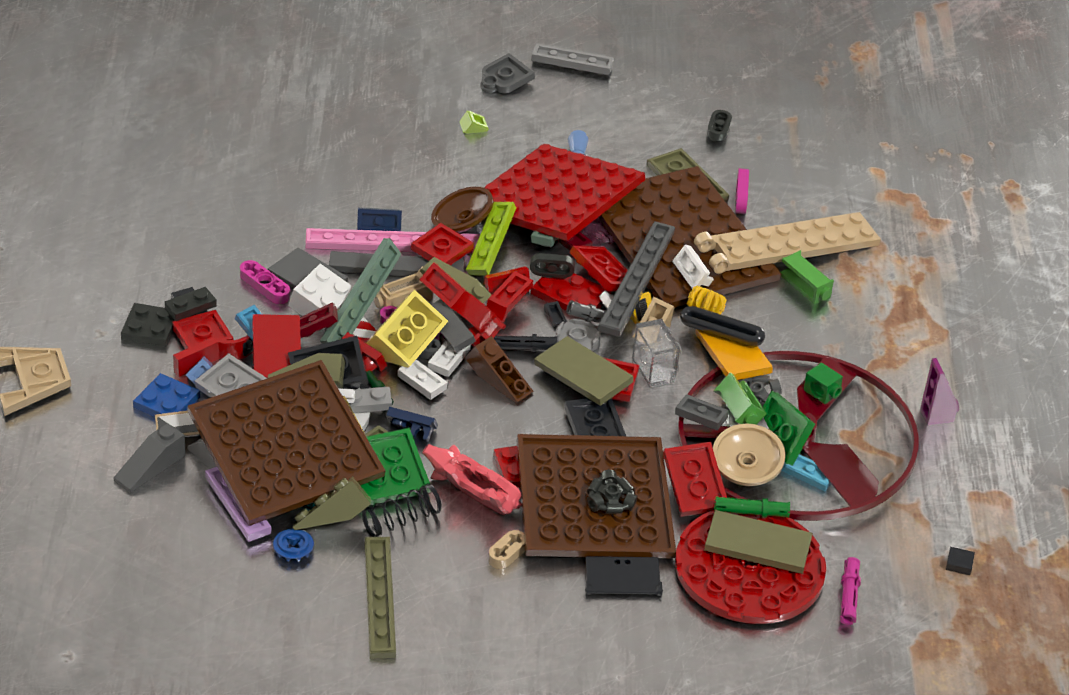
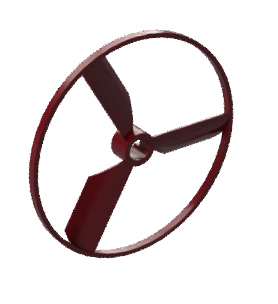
(835, 461)

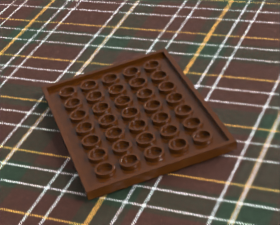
(693, 207)

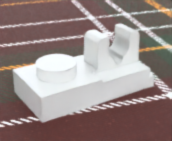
(692, 267)

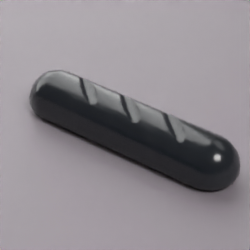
(722, 326)

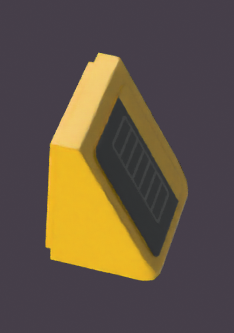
(641, 307)

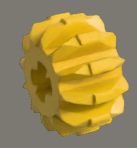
(706, 299)

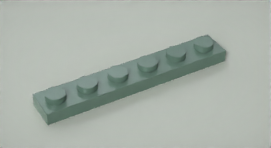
(364, 291)

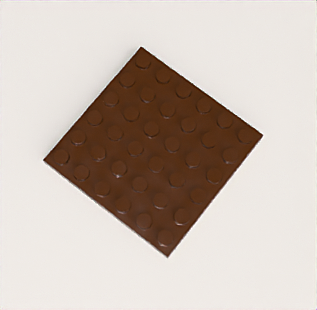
(284, 441)
(554, 496)

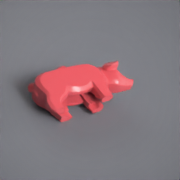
(473, 479)

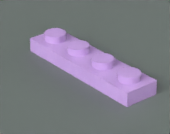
(221, 489)

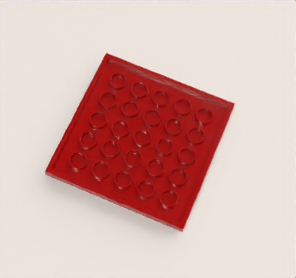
(562, 190)

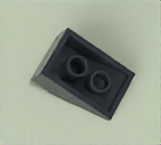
(355, 370)

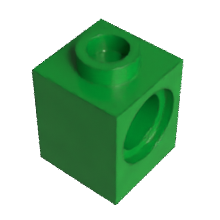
(823, 383)

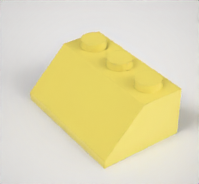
(407, 330)

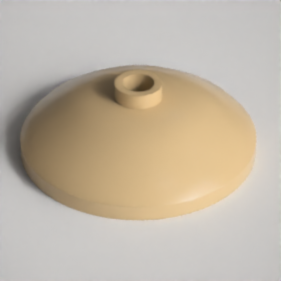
(749, 445)

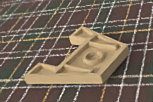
(39, 373)

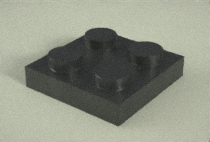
(148, 325)

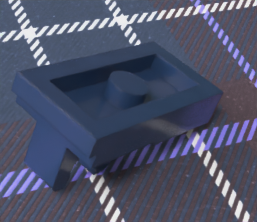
(379, 219)
(402, 418)

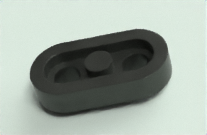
(719, 125)
(552, 265)

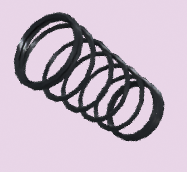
(376, 523)

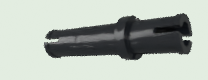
(525, 342)

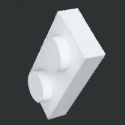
(446, 359)
(423, 379)

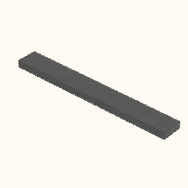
(636, 279)

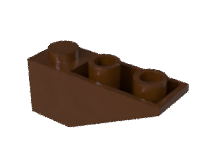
(497, 370)

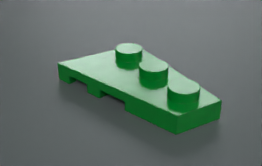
(788, 424)

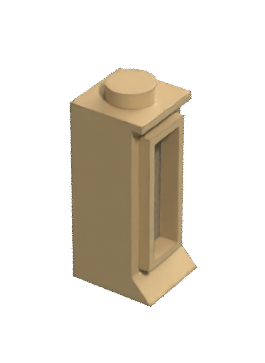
(395, 292)

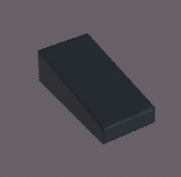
(554, 313)

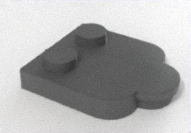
(505, 75)

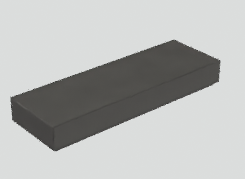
(454, 331)

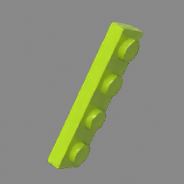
(491, 238)

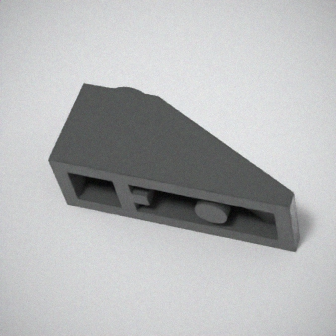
(153, 456)

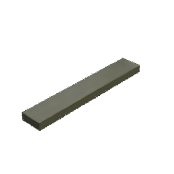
(380, 598)

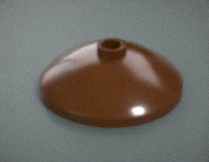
(463, 208)

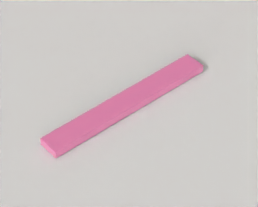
(365, 239)

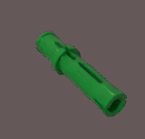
(754, 507)

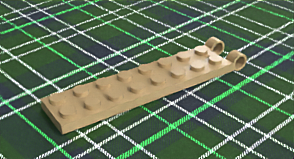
(775, 242)

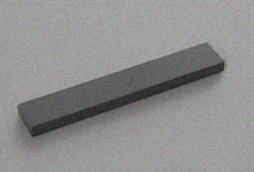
(356, 262)

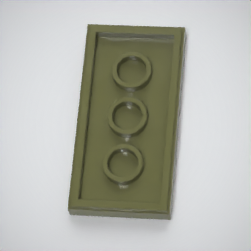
(676, 161)
(583, 370)
(758, 541)

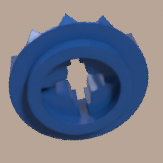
(293, 537)

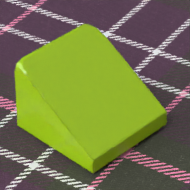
(473, 123)

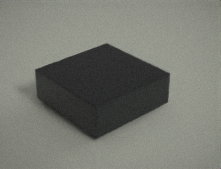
(960, 560)

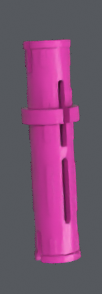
(851, 582)

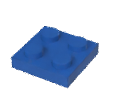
(165, 396)

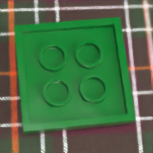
(401, 465)

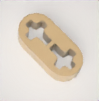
(503, 546)

